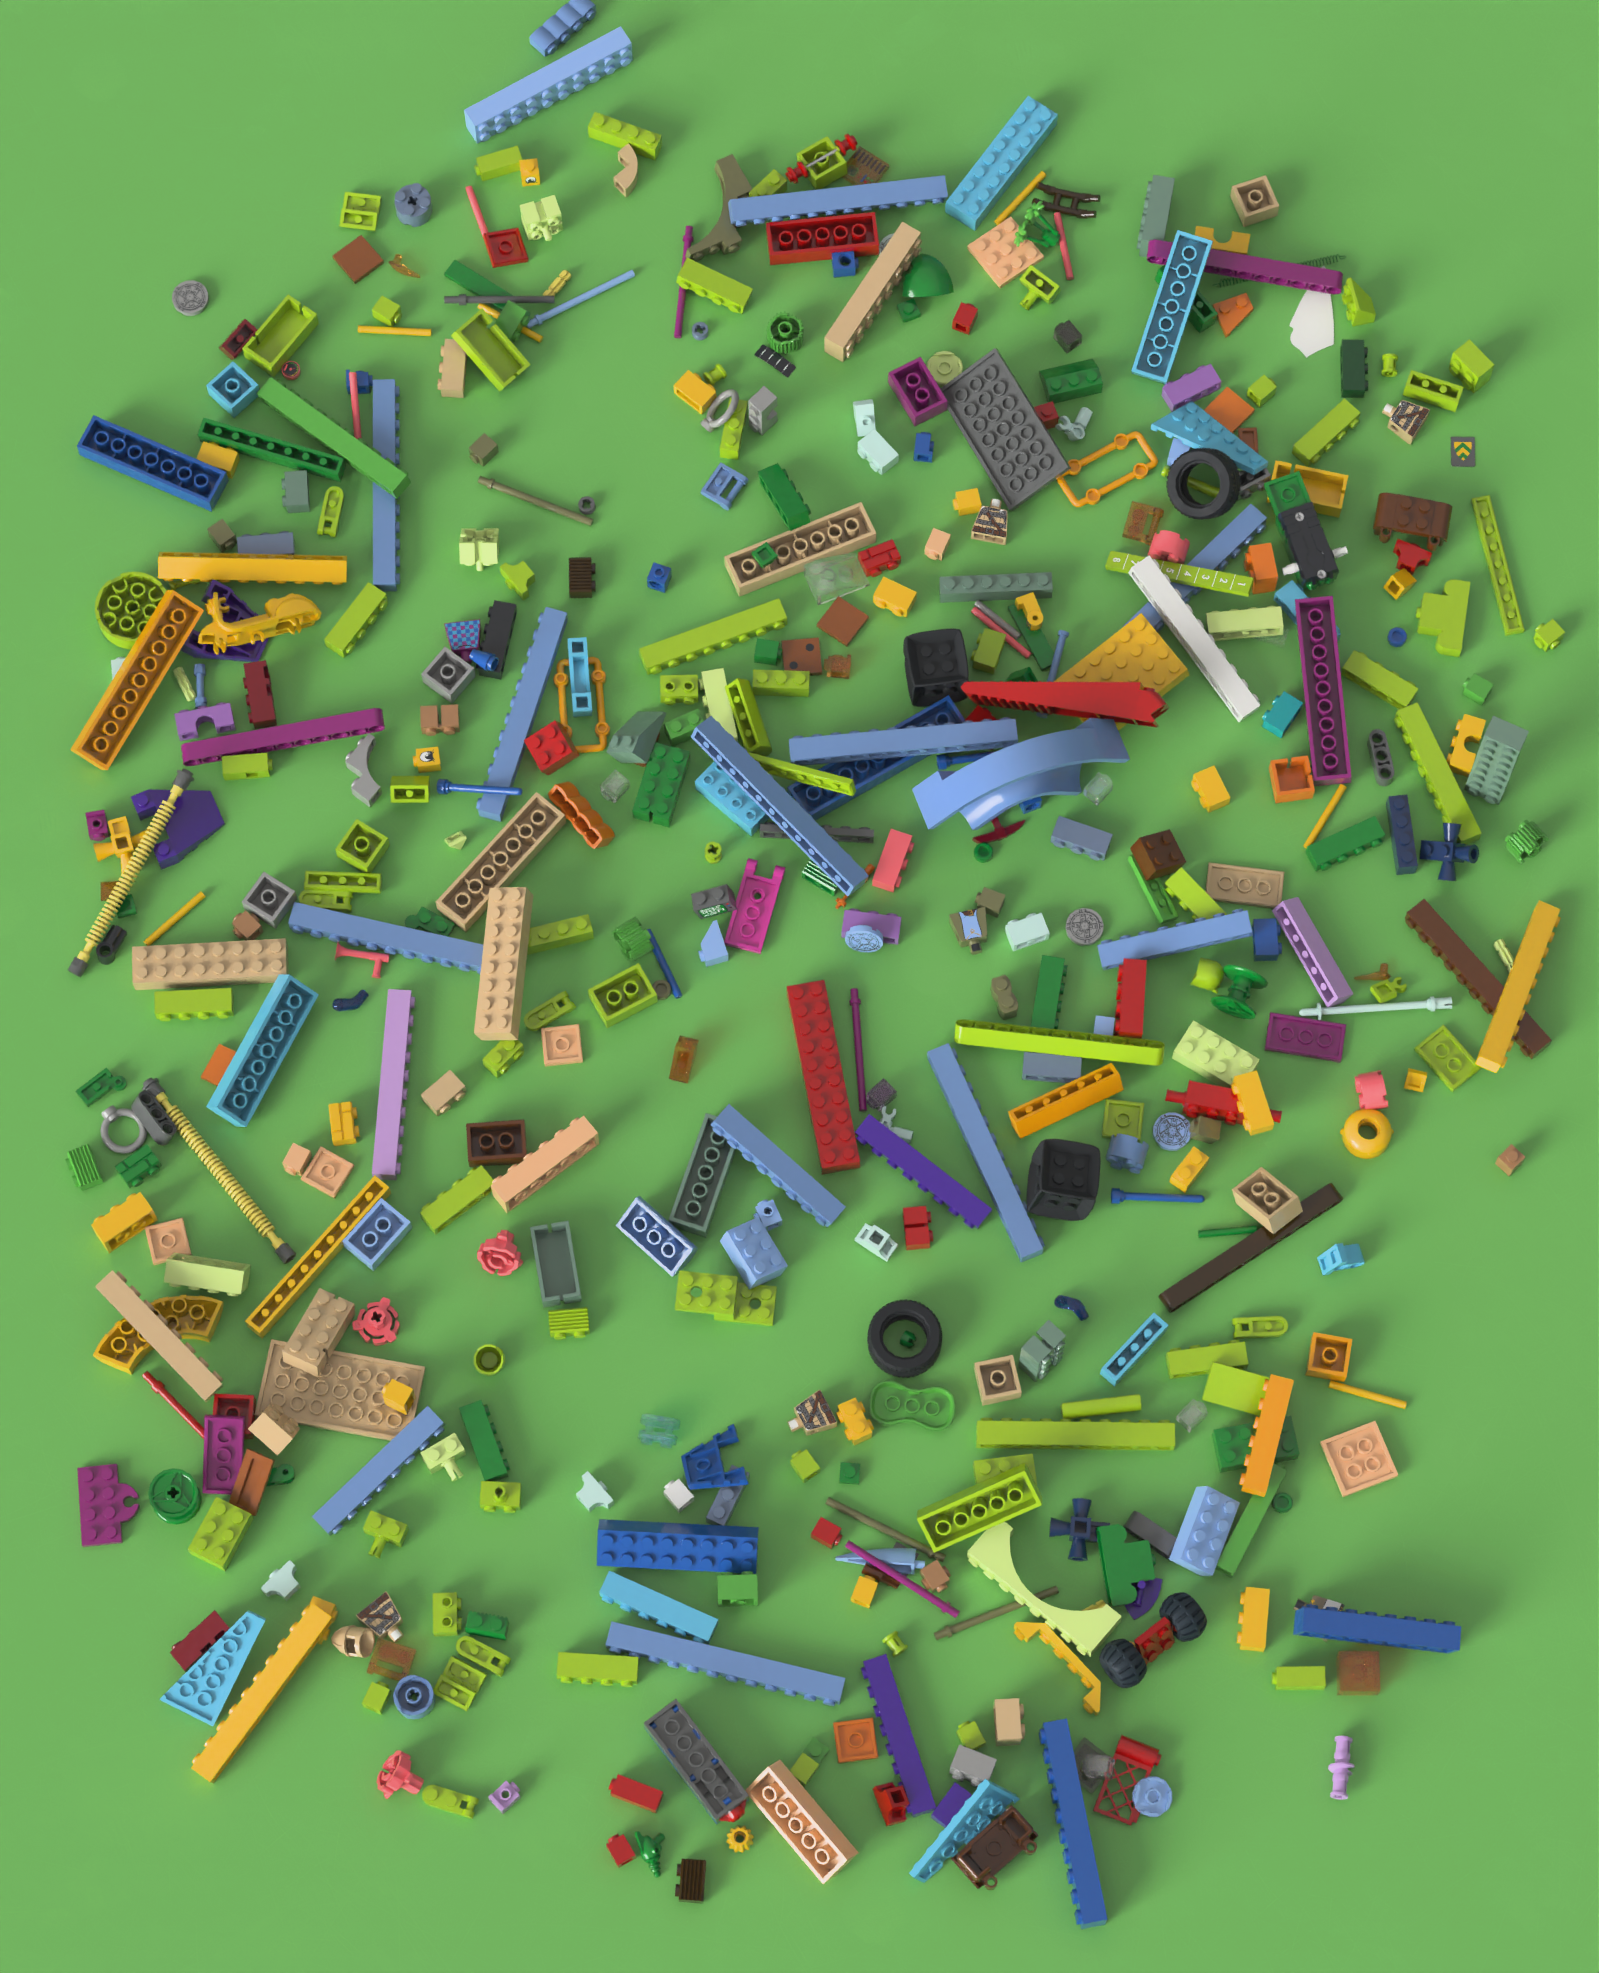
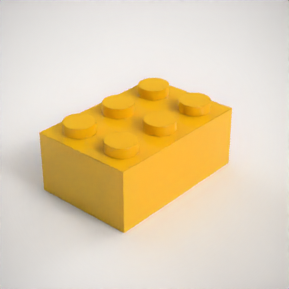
(124, 1221)

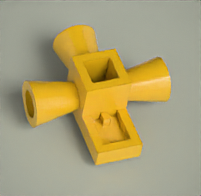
(122, 843)

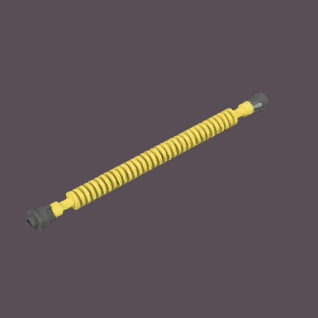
(180, 784)
(220, 1171)

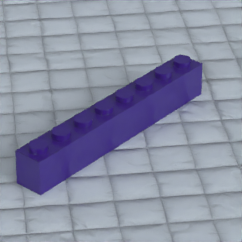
(923, 1171)
(899, 1735)

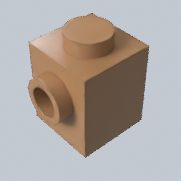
(246, 926)
(935, 1577)

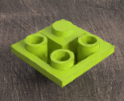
(1358, 303)

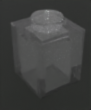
(614, 786)
(1098, 788)
(1192, 1415)
(1098, 1766)

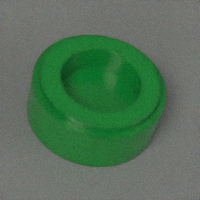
(983, 852)
(1282, 1502)

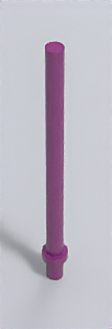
(688, 239)
(855, 1002)
(945, 1606)

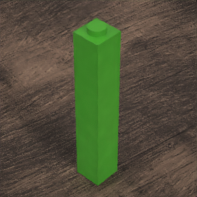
(1249, 1524)

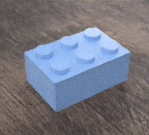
(377, 1234)
(753, 1253)

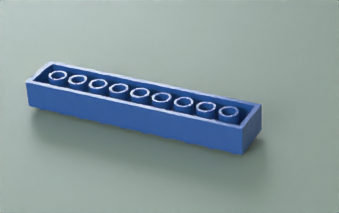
(872, 772)
(1074, 1824)

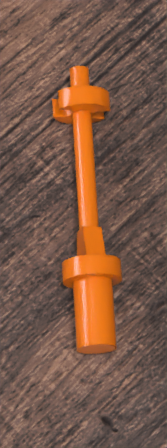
(841, 902)

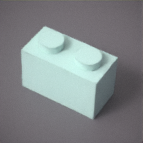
(877, 452)
(1027, 931)

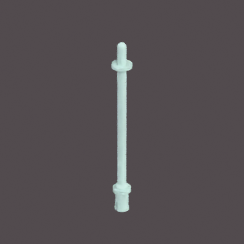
(1431, 1004)

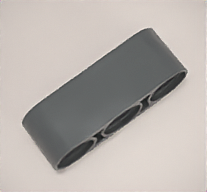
(1382, 749)
(153, 1118)
(1145, 1529)

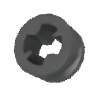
(581, 505)

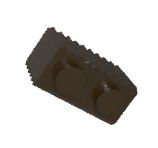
(580, 577)
(692, 1881)

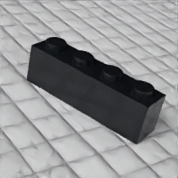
(498, 635)

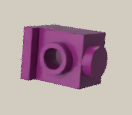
(95, 818)

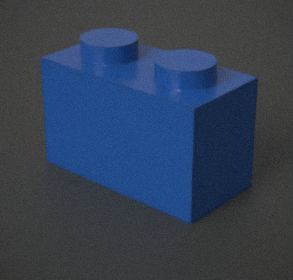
(1266, 939)

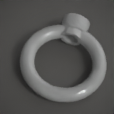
(709, 422)
(112, 1114)

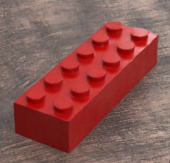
(820, 237)

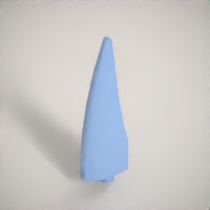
(900, 1559)

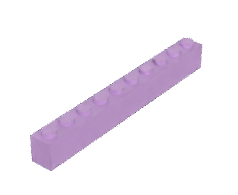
(392, 1084)

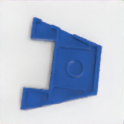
(705, 1466)

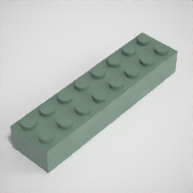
(1495, 760)

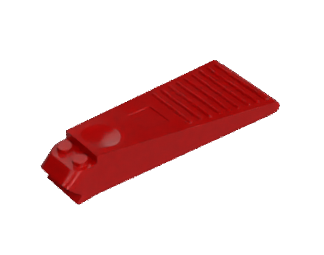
(1103, 700)

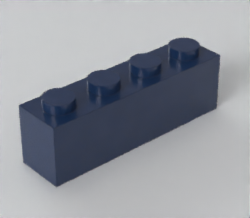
(1401, 834)

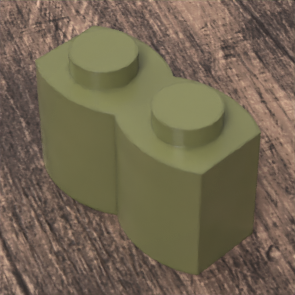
(1006, 1001)

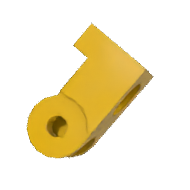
(1031, 610)

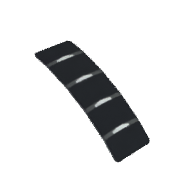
(775, 360)

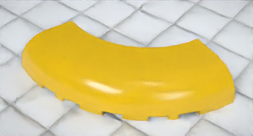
(189, 1315)

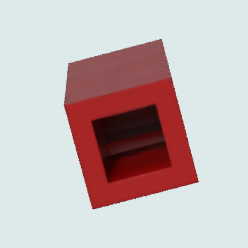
(636, 1793)

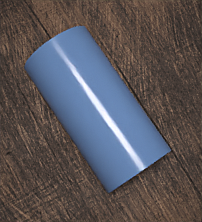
(656, 1236)

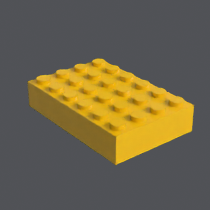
(1131, 655)

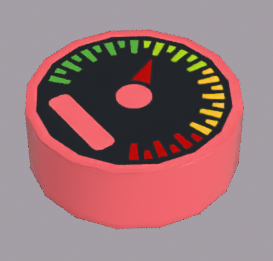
(291, 370)

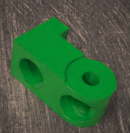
(281, 1475)

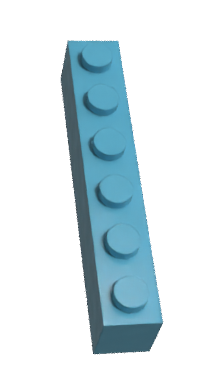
(658, 1607)

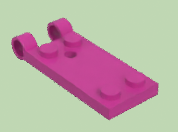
(752, 918)

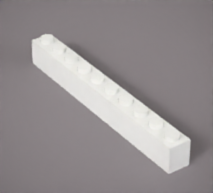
(1194, 638)

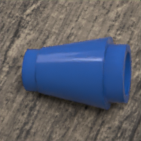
(486, 660)

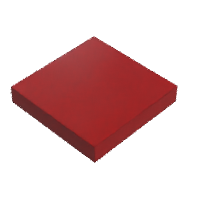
(505, 247)

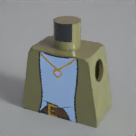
(970, 928)

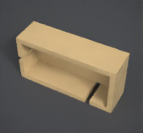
(318, 1332)

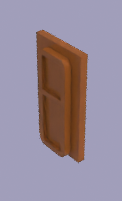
(251, 1481)

